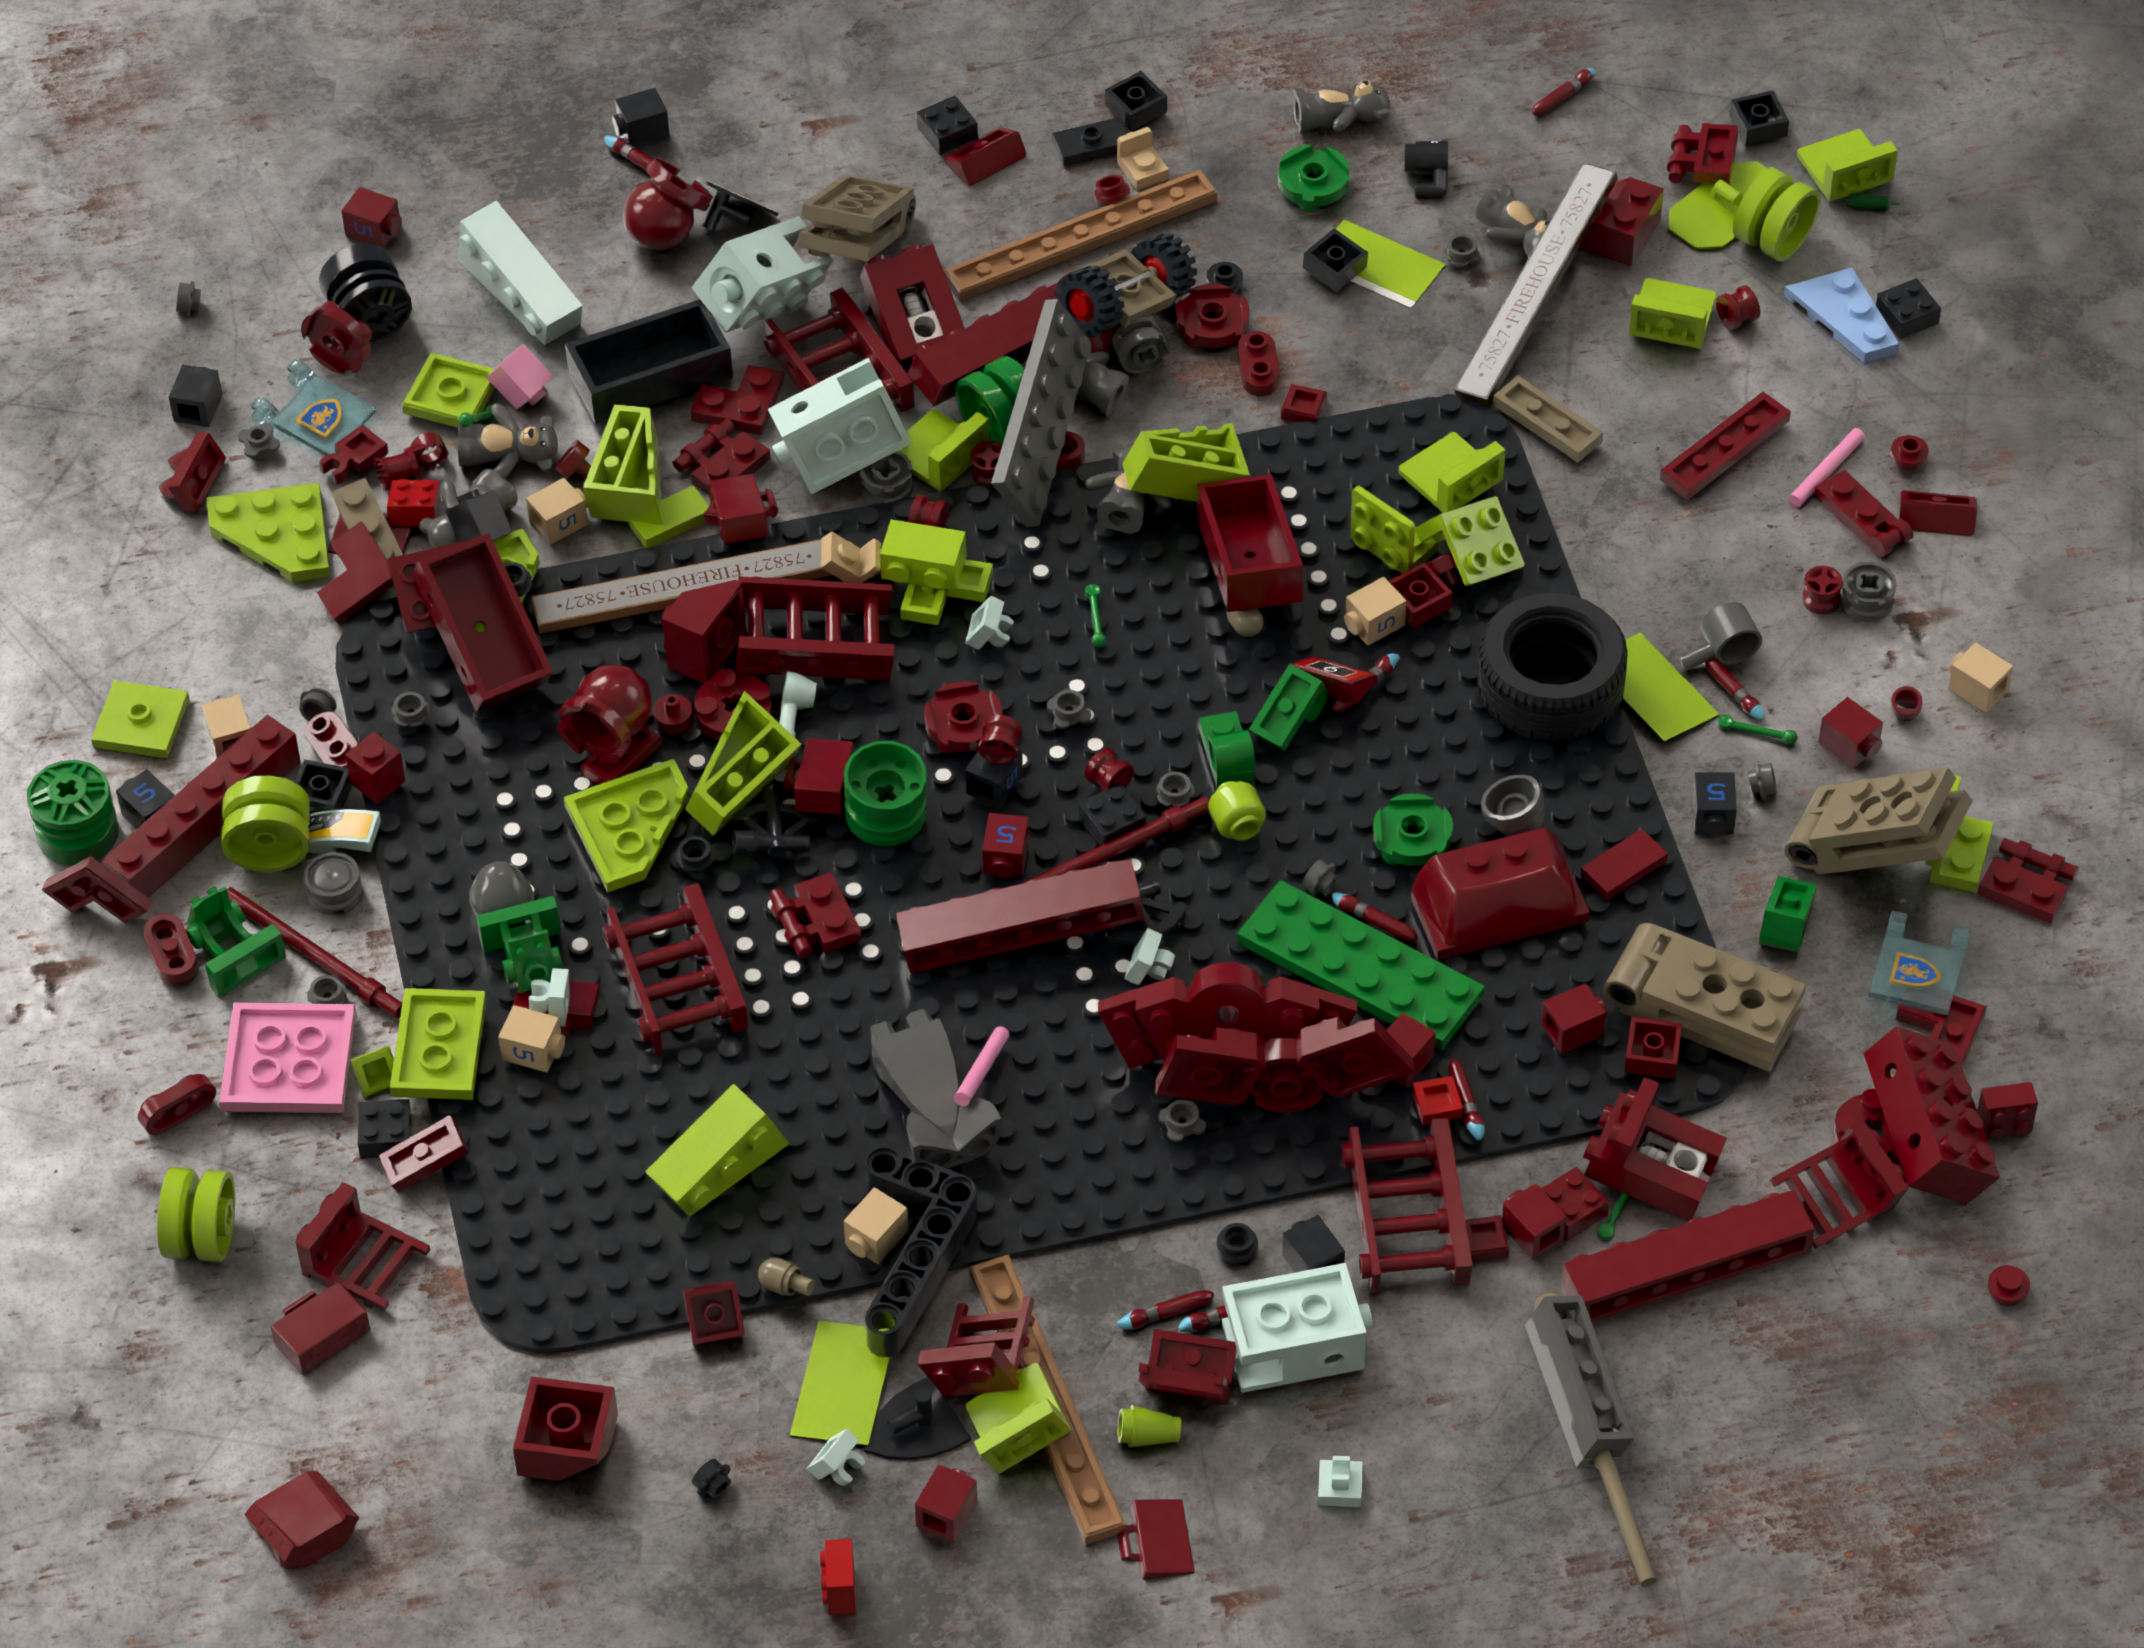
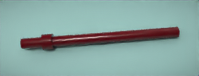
(1171, 820)
(368, 988)

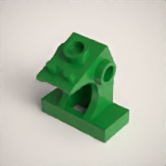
(216, 920)
(526, 945)

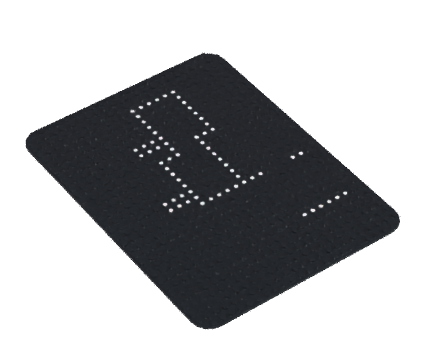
(554, 1199)

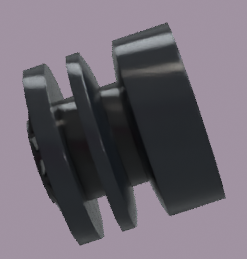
(367, 288)

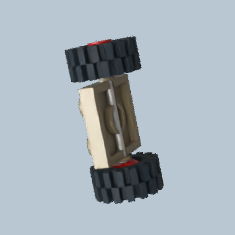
(1128, 284)

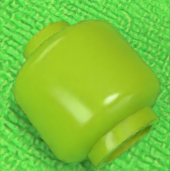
(1237, 810)

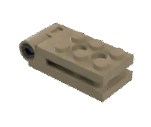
(856, 218)
(1878, 822)
(1712, 993)

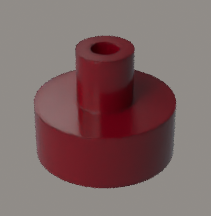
(574, 461)
(1444, 566)
(673, 714)

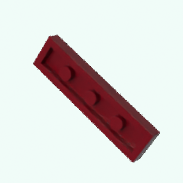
(1725, 445)

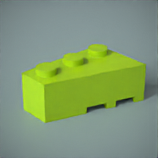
(1175, 462)
(626, 469)
(744, 761)
(716, 1151)

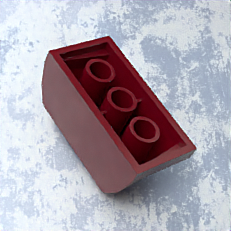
(1497, 893)

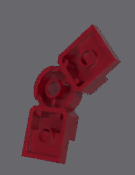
(1220, 996)
(1282, 1071)

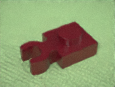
(355, 452)

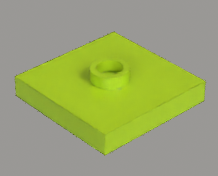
(448, 389)
(140, 719)

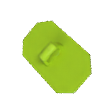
(1708, 212)

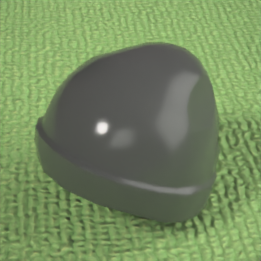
(1514, 805)
(499, 887)

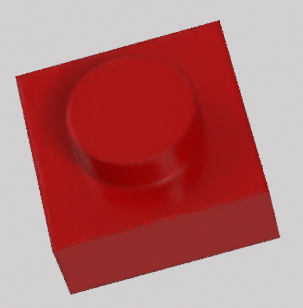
(1437, 1099)

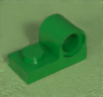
(1291, 701)
(1227, 748)
(1787, 914)

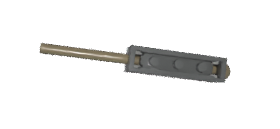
(1587, 1404)

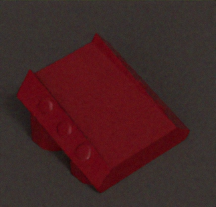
(303, 1520)

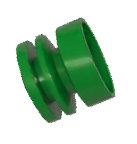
(885, 793)
(72, 812)

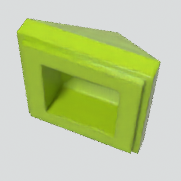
(374, 1070)

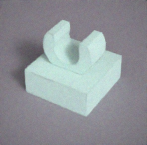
(987, 623)
(1149, 959)
(552, 996)
(834, 1455)
(1340, 1482)

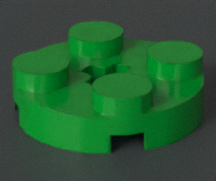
(1313, 192)
(1407, 848)

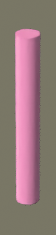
(1827, 467)
(981, 1066)

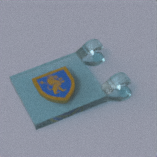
(317, 413)
(1917, 971)

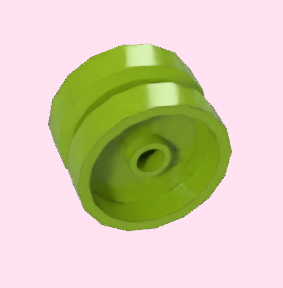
(1776, 214)
(265, 823)
(196, 1214)

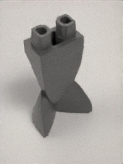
(924, 1076)

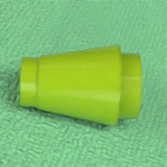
(1147, 1427)

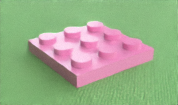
(288, 1058)

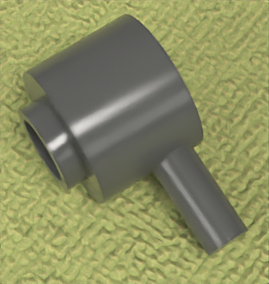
(1729, 636)

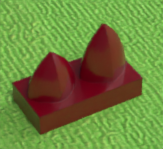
(194, 472)

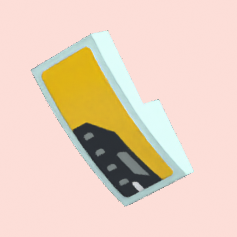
(342, 829)

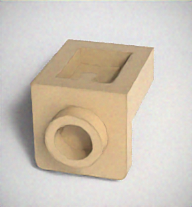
(1140, 159)
(849, 561)

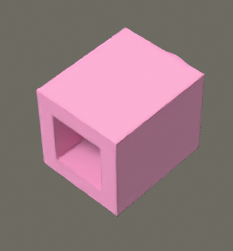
(520, 378)

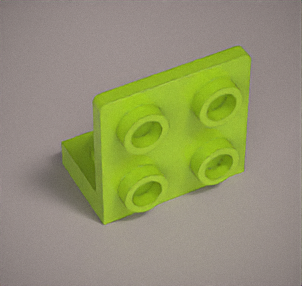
(1848, 164)
(1671, 312)
(943, 447)
(1453, 471)
(1387, 533)
(1477, 540)
(1965, 855)
(1017, 1421)

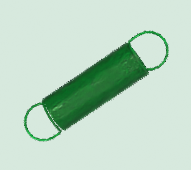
(1869, 201)

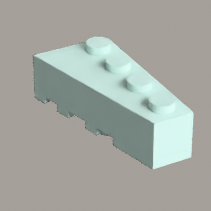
(517, 273)

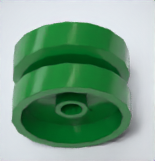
(991, 394)

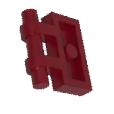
(1714, 155)
(734, 456)
(2023, 889)
(826, 911)

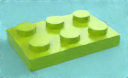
(438, 1044)

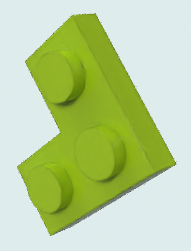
(927, 603)

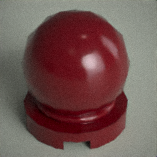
(661, 210)
(606, 712)

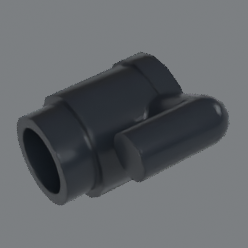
(1428, 159)

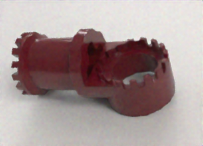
(411, 461)

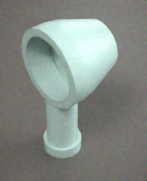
(796, 695)

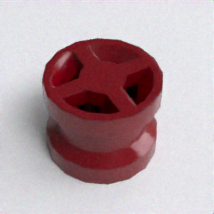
(1738, 307)
(982, 458)
(928, 512)
(1822, 590)
(1000, 739)
(1108, 770)

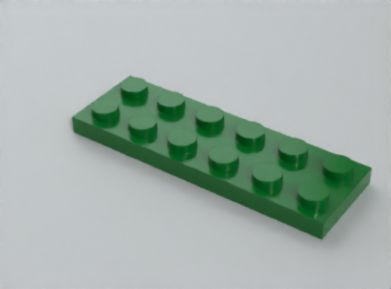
(1359, 962)

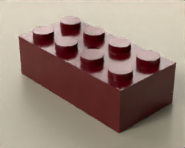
(1245, 521)
(470, 588)
(1936, 1103)

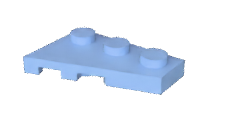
(1848, 311)

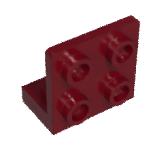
(411, 602)

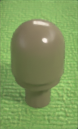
(1246, 622)
(784, 1277)

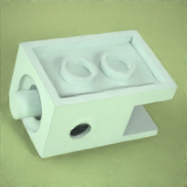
(759, 277)
(838, 426)
(1295, 1327)

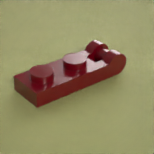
(1863, 513)

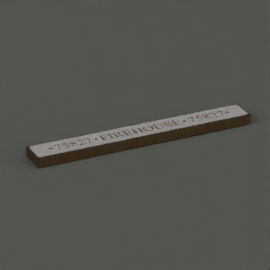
(1536, 284)

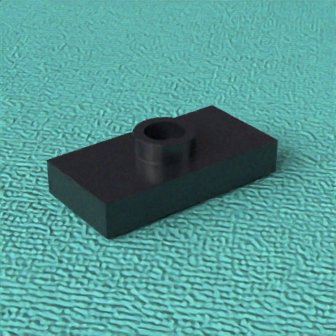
(1088, 141)

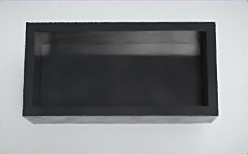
(649, 360)

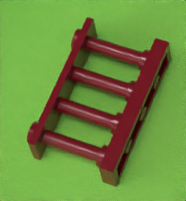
(859, 339)
(815, 657)
(704, 943)
(1440, 1183)

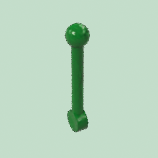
(467, 419)
(1092, 593)
(1726, 723)
(1606, 1230)

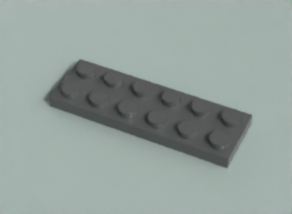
(1041, 413)

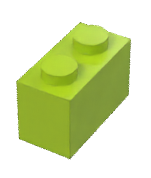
(923, 555)

